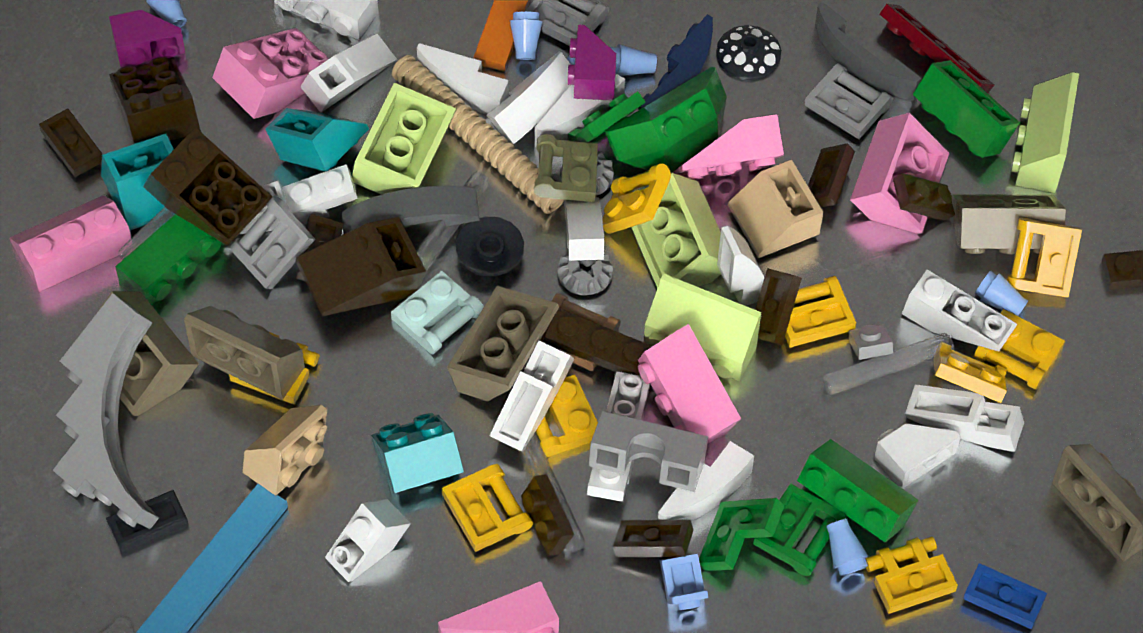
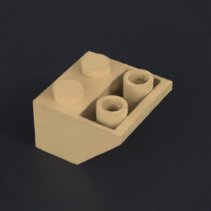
(777, 209)
(287, 448)

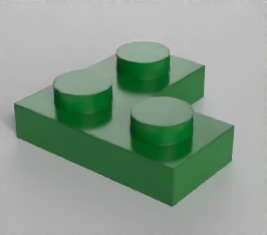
(733, 524)

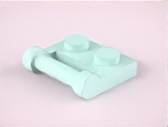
(430, 305)

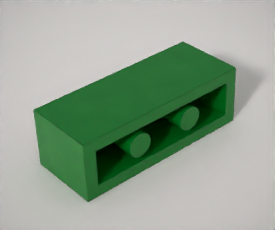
(965, 109)
(165, 259)
(857, 490)

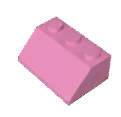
(897, 148)
(72, 242)
(688, 386)

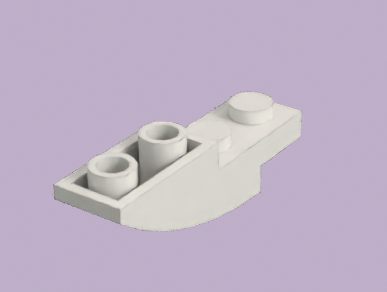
(312, 195)
(629, 399)

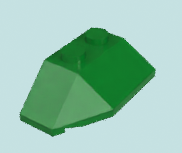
(673, 125)

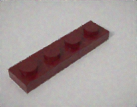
(926, 42)

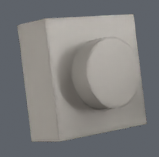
(870, 341)

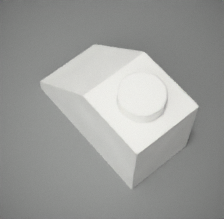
(914, 451)

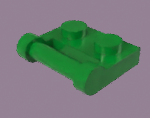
(598, 123)
(796, 516)

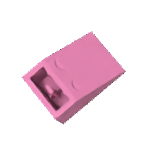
(267, 70)
(749, 143)

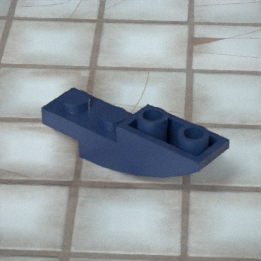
(686, 59)

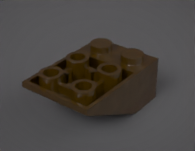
(155, 100)
(207, 188)
(363, 267)

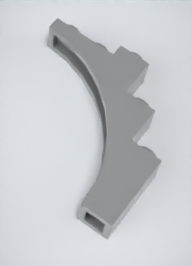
(91, 413)

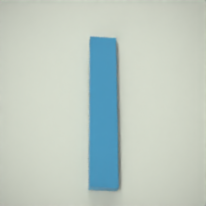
(216, 563)

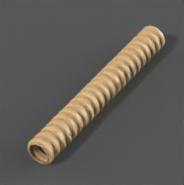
(475, 131)

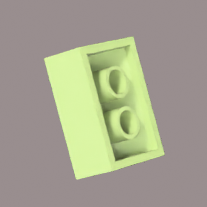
(1045, 133)
(402, 141)
(681, 236)
(721, 326)

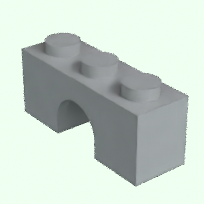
(623, 439)

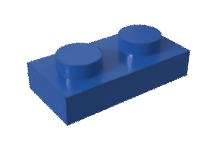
(1005, 596)

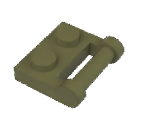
(578, 169)

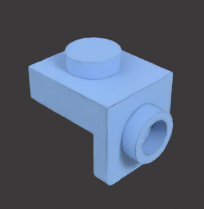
(683, 581)

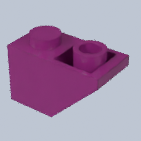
(144, 37)
(593, 68)

